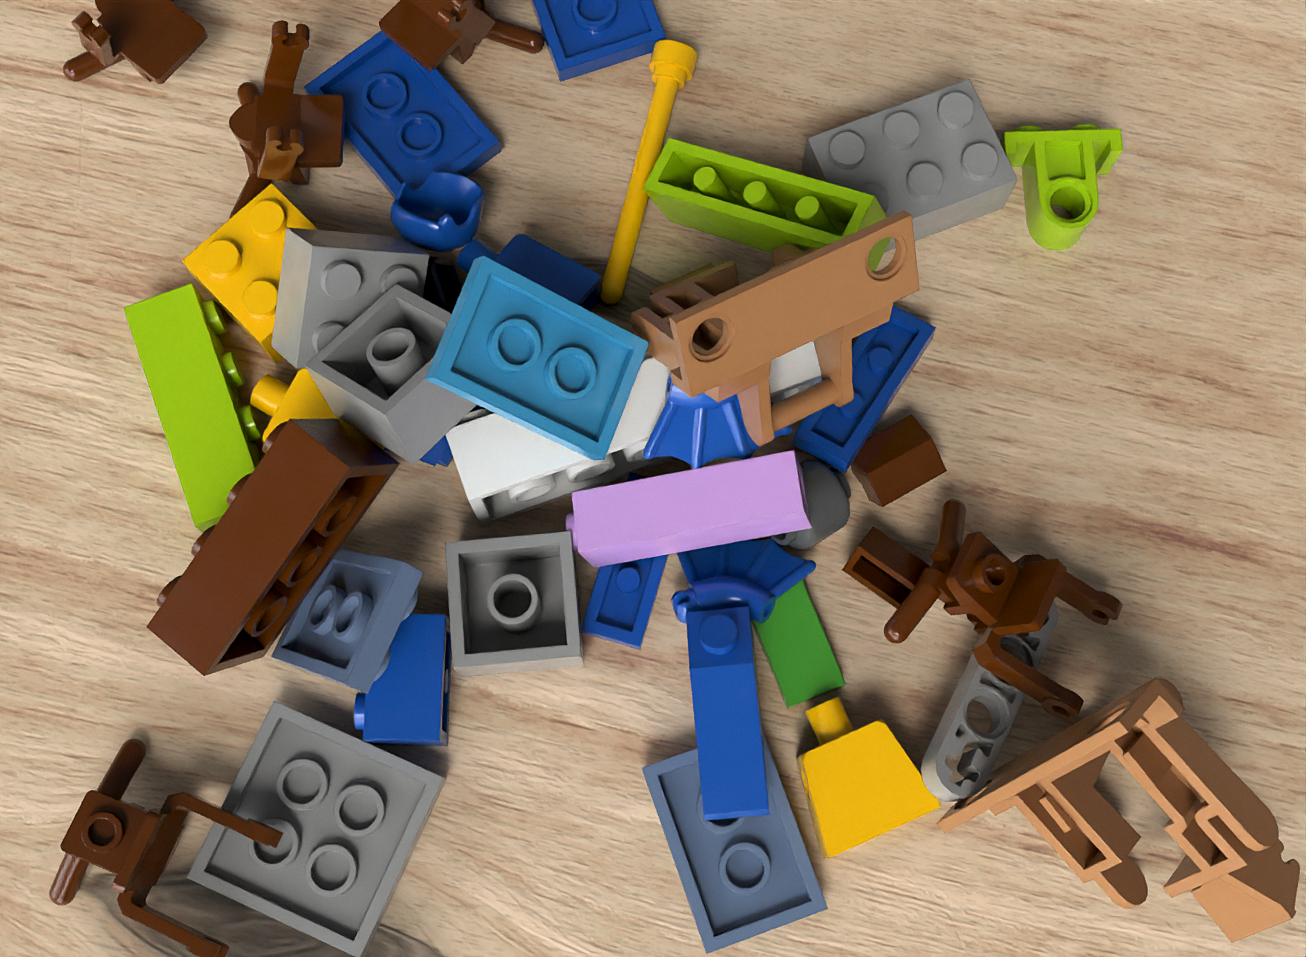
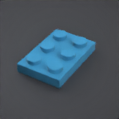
(537, 359)

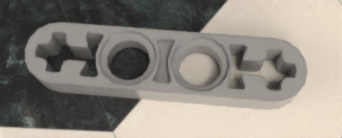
(1003, 705)

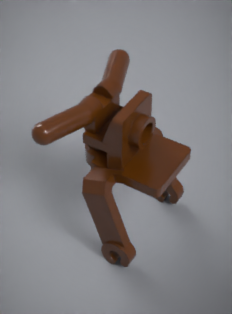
(444, 27)
(146, 32)
(285, 130)
(999, 601)
(140, 846)

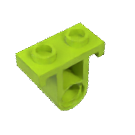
(1061, 172)

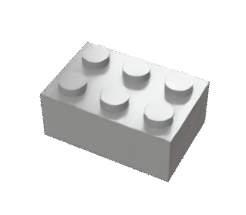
(920, 157)

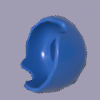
(440, 213)

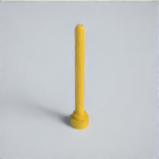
(671, 67)

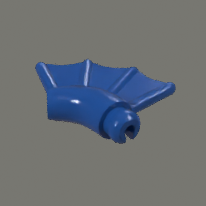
(701, 429)
(738, 576)

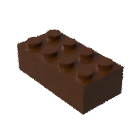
(271, 543)

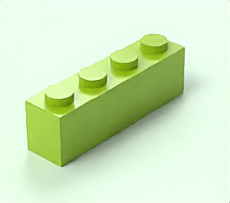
(757, 201)
(196, 397)

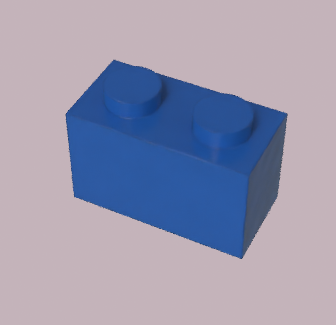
(414, 691)

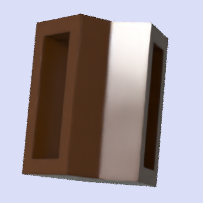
(897, 461)
(890, 558)

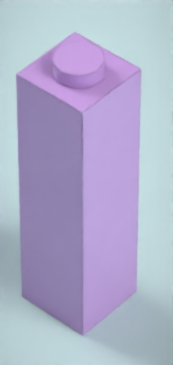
(690, 509)

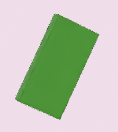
(798, 649)

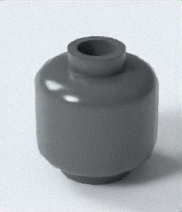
(827, 502)

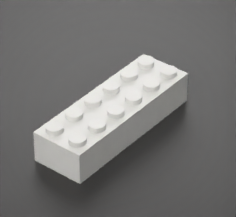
(518, 470)

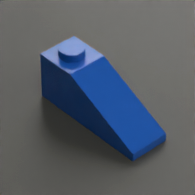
(727, 713)

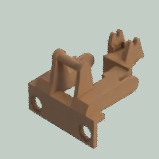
(726, 334)
(1213, 814)

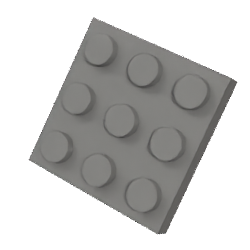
(345, 826)

